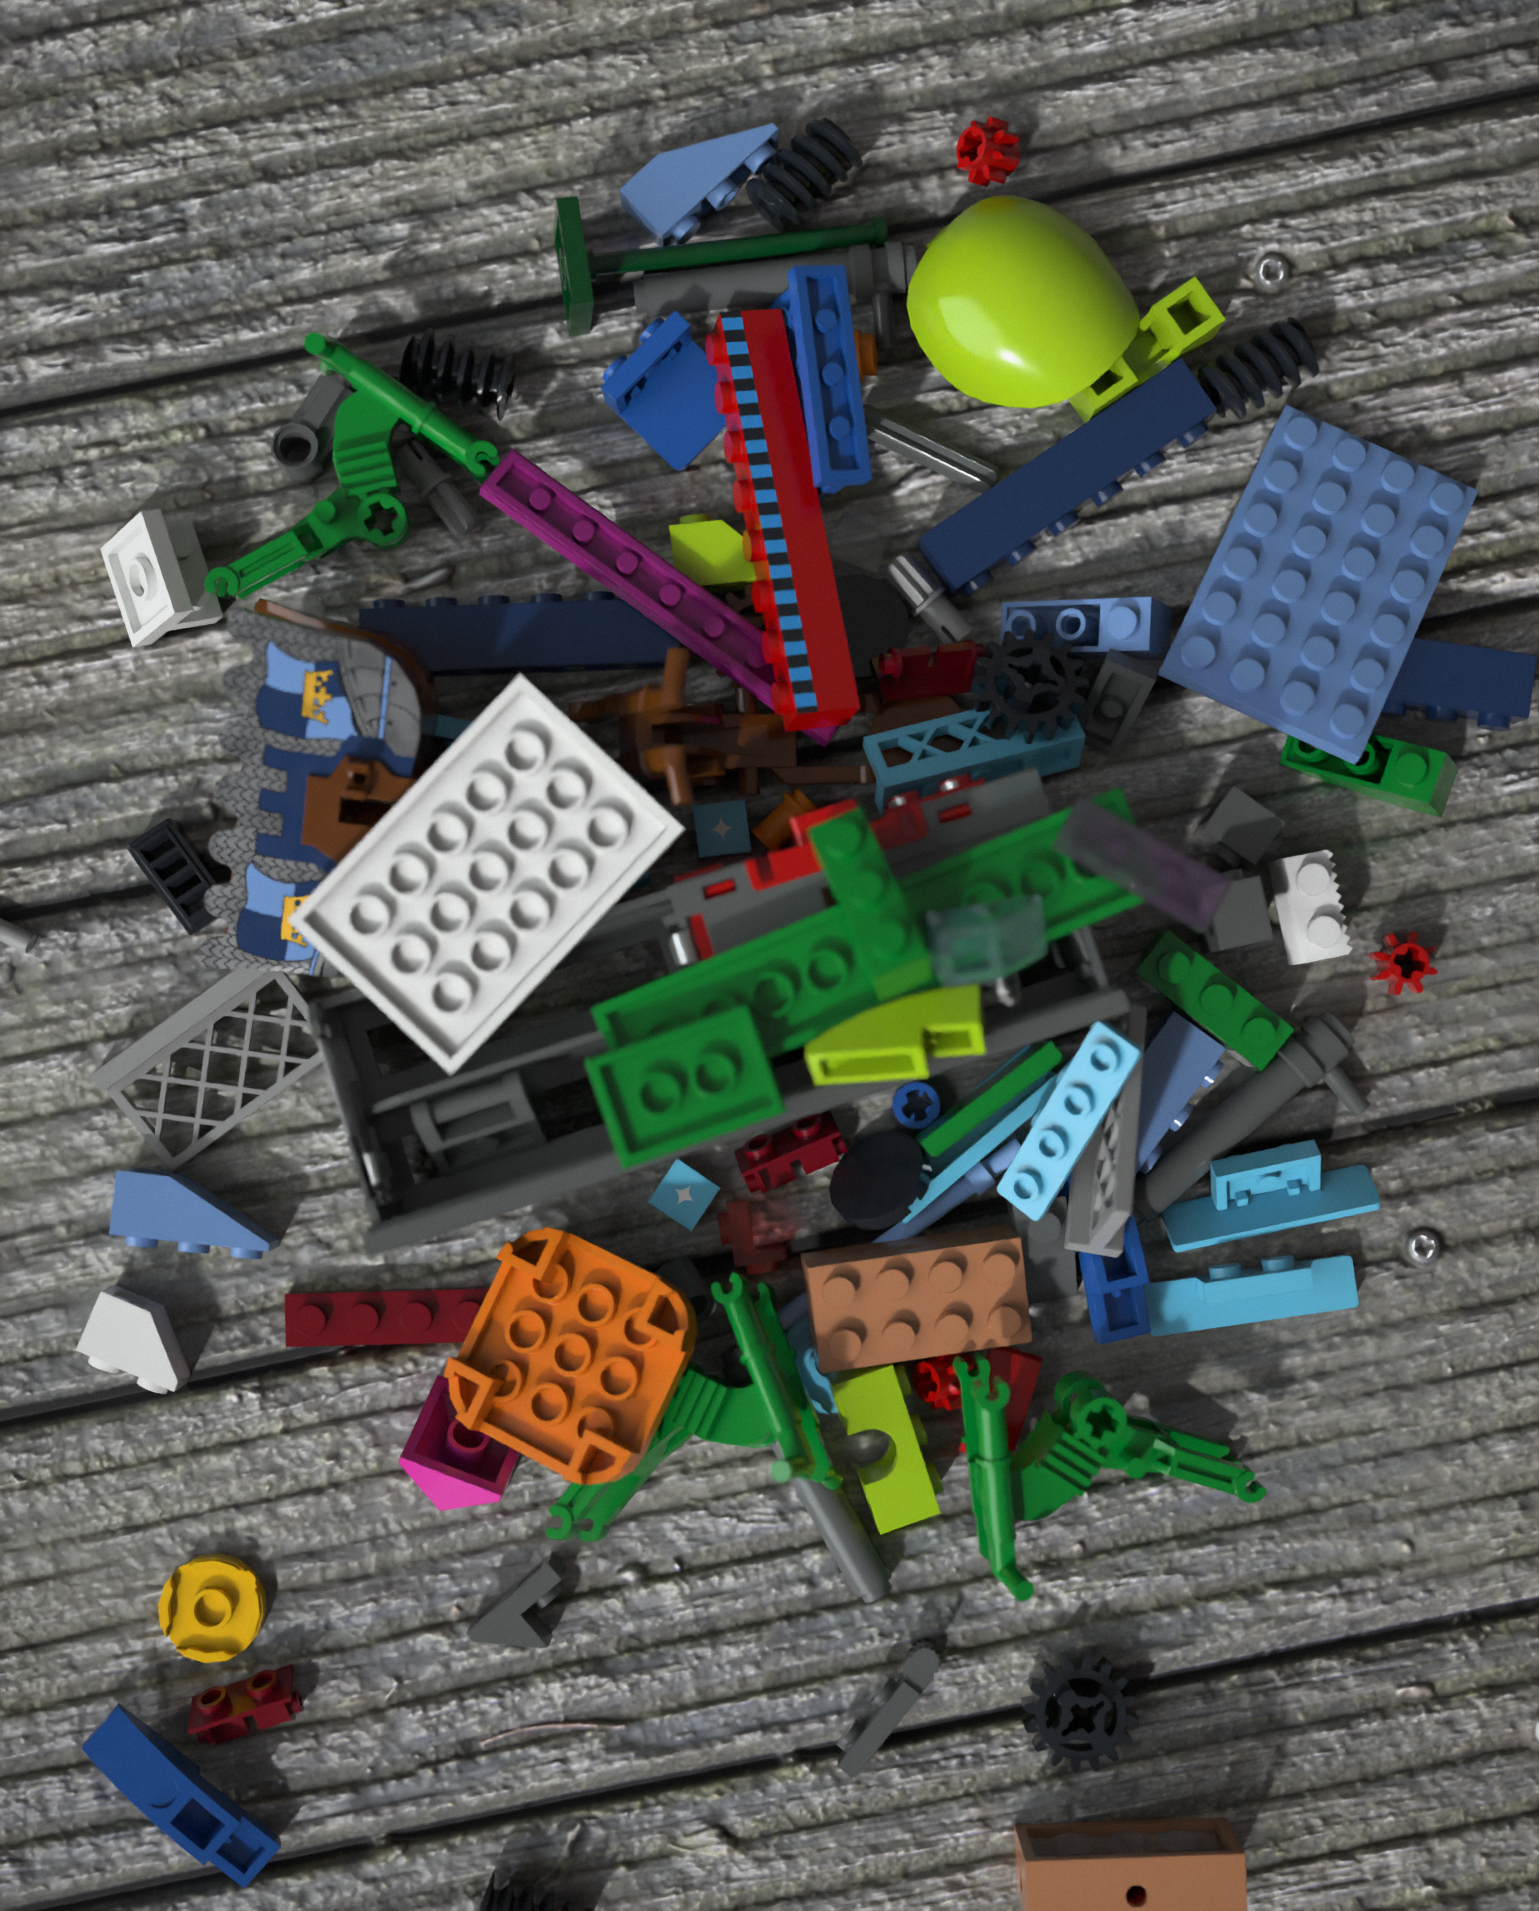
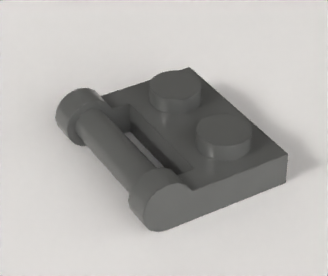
(482, 1135)

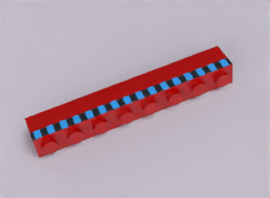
(782, 521)

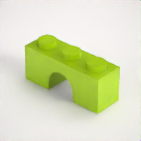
(1166, 333)
(899, 1484)

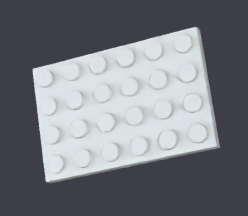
(486, 874)

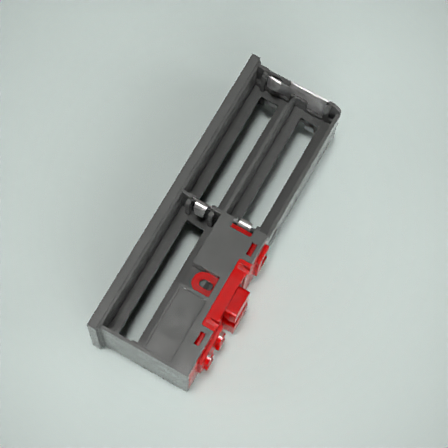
(694, 921)

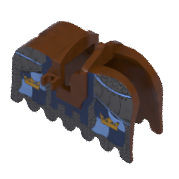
(321, 717)

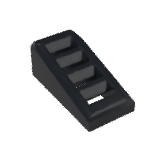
(152, 839)

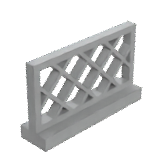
(177, 1032)
(1105, 1171)

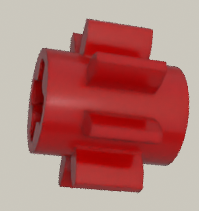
(988, 151)
(1392, 973)
(938, 1383)

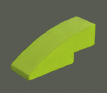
(900, 1037)

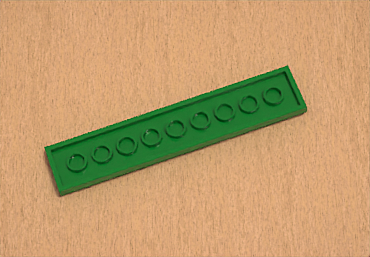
(811, 972)

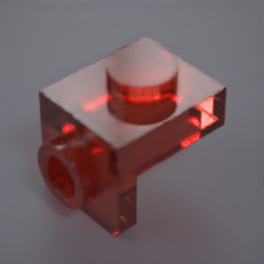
(736, 1229)

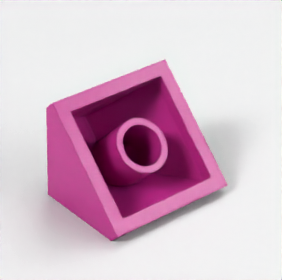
(452, 1462)

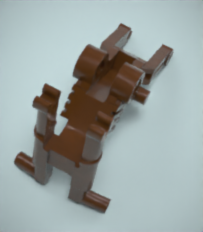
(702, 744)

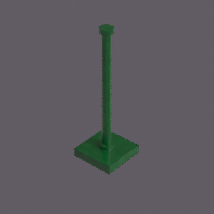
(580, 266)

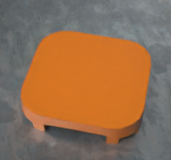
(573, 1356)

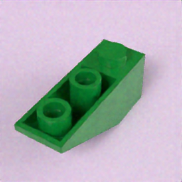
(1387, 771)

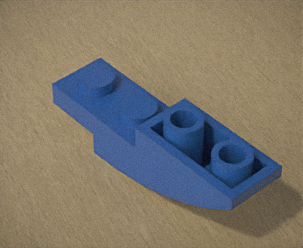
(1116, 1287)
(178, 1799)

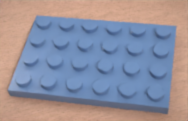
(1319, 584)

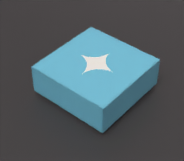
(721, 829)
(684, 1194)

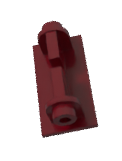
(923, 673)
(767, 1157)
(222, 1710)

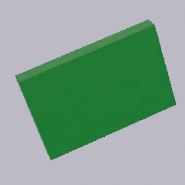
(685, 1085)
(989, 1097)

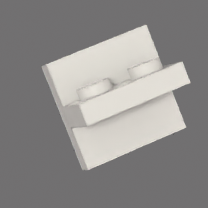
(159, 577)

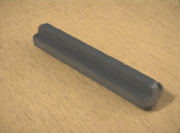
(929, 450)

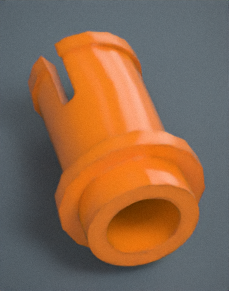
(776, 826)

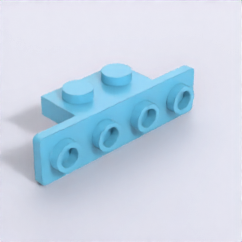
(1069, 1119)
(1269, 1194)
(1251, 1294)

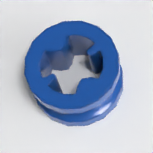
(931, 1110)

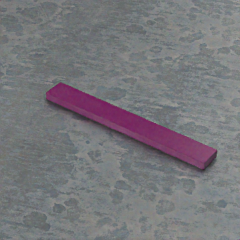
(635, 575)

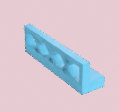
(985, 760)
(985, 1137)

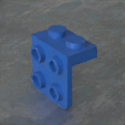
(667, 392)

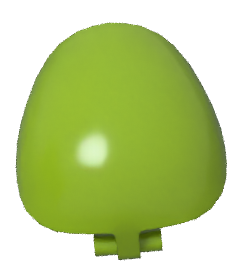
(1019, 304)

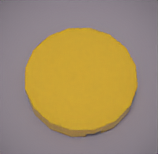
(212, 1607)

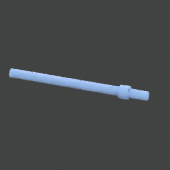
(977, 1179)

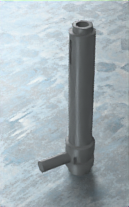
(869, 274)
(1297, 1064)
(830, 1512)

